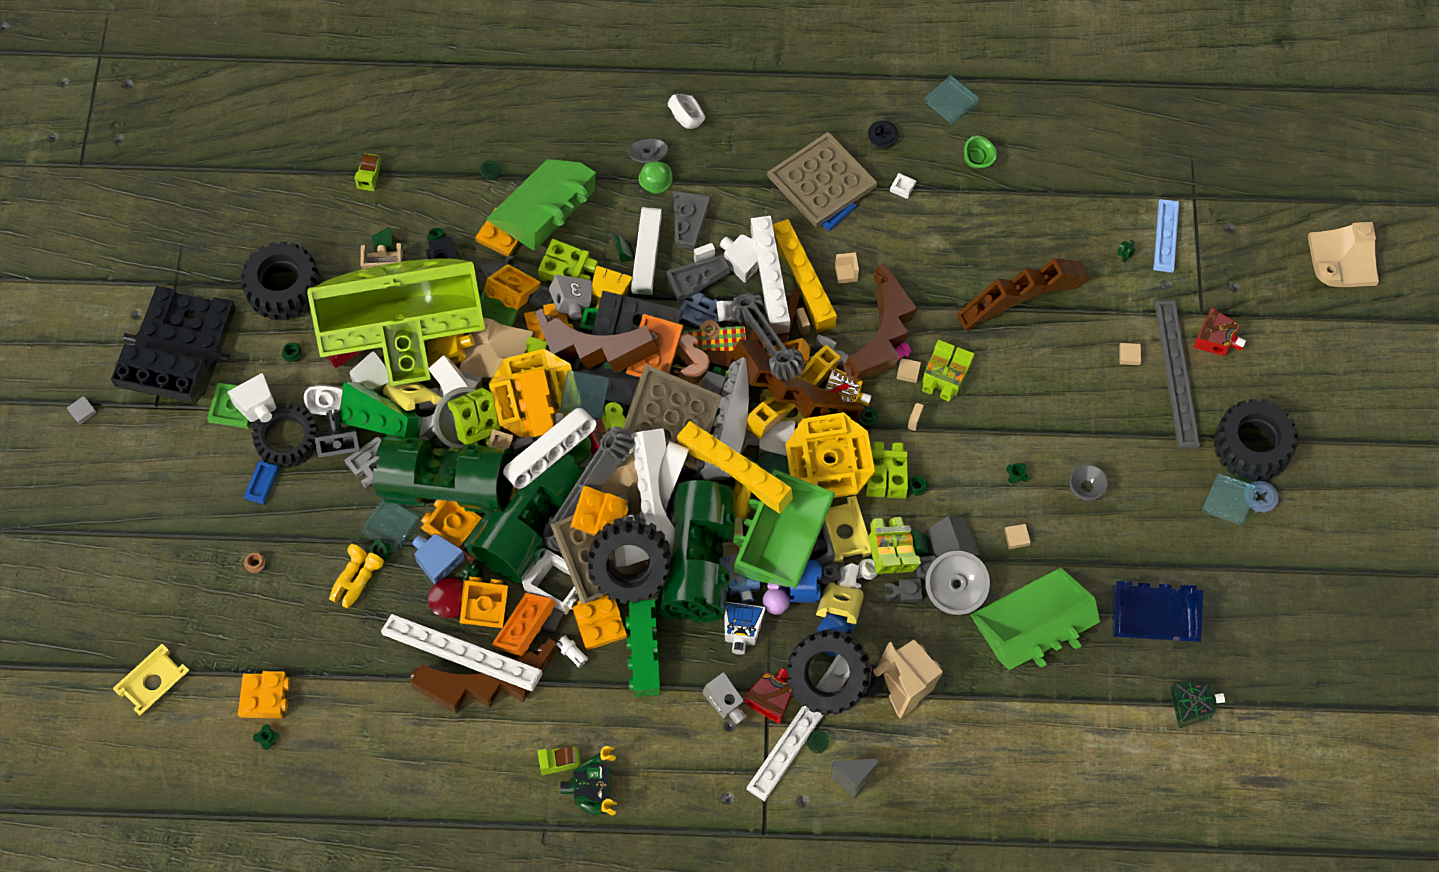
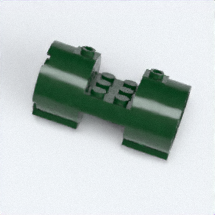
(414, 472)
(512, 539)
(697, 582)

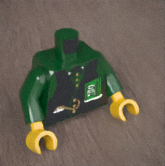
(592, 784)

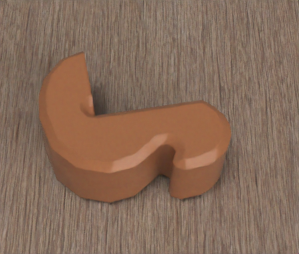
(694, 358)

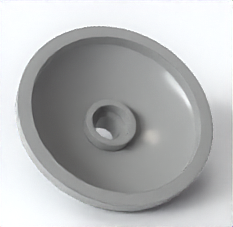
(444, 421)
(961, 567)

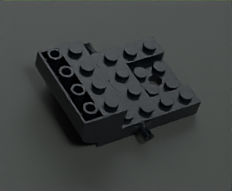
(616, 317)
(173, 353)

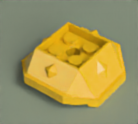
(507, 397)
(831, 437)

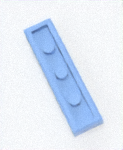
(1166, 235)

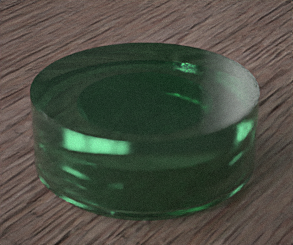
(490, 170)
(817, 742)

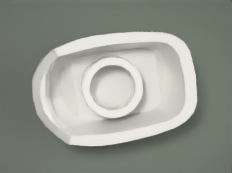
(686, 110)
(322, 398)

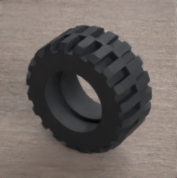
(273, 260)
(1264, 418)
(629, 586)
(821, 701)

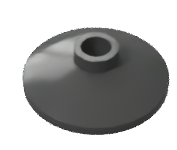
(648, 150)

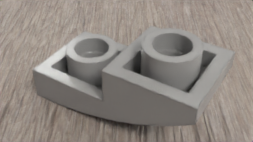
(822, 341)

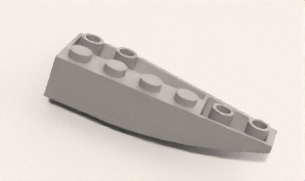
(730, 418)

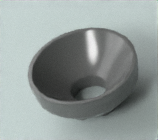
(1088, 474)

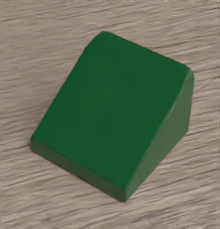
(383, 238)
(624, 249)
(920, 543)

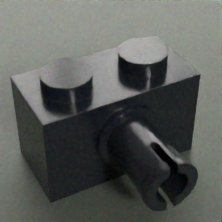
(338, 438)

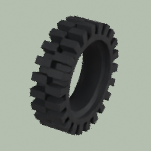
(291, 456)

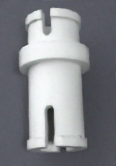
(568, 648)

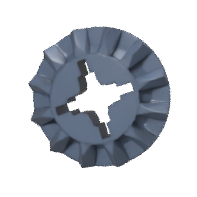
(1270, 499)

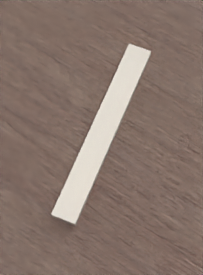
(462, 652)
(796, 734)

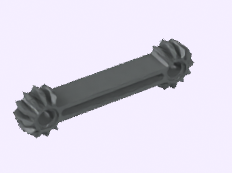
(785, 362)
(613, 449)

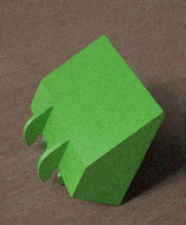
(544, 201)
(782, 543)
(1037, 619)

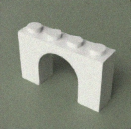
(449, 378)

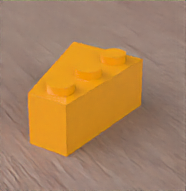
(535, 402)

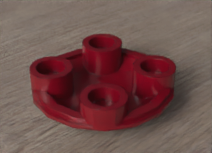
(446, 598)

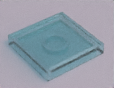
(951, 99)
(584, 392)
(1230, 499)
(390, 524)

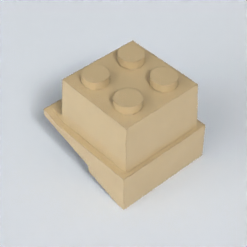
(908, 675)

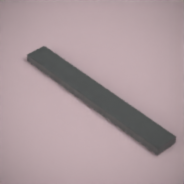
(1177, 375)

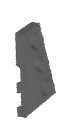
(689, 218)
(696, 276)

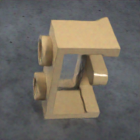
(381, 257)

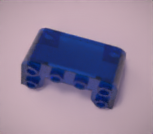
(1157, 612)

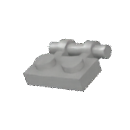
(363, 461)

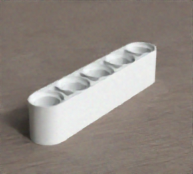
(646, 251)
(549, 448)
(669, 471)

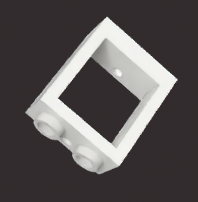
(537, 574)

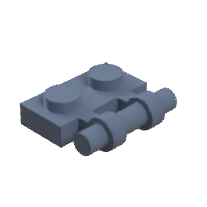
(695, 314)

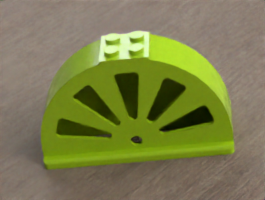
(396, 310)

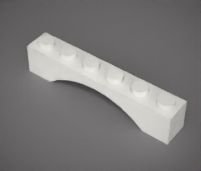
(770, 274)
(648, 452)

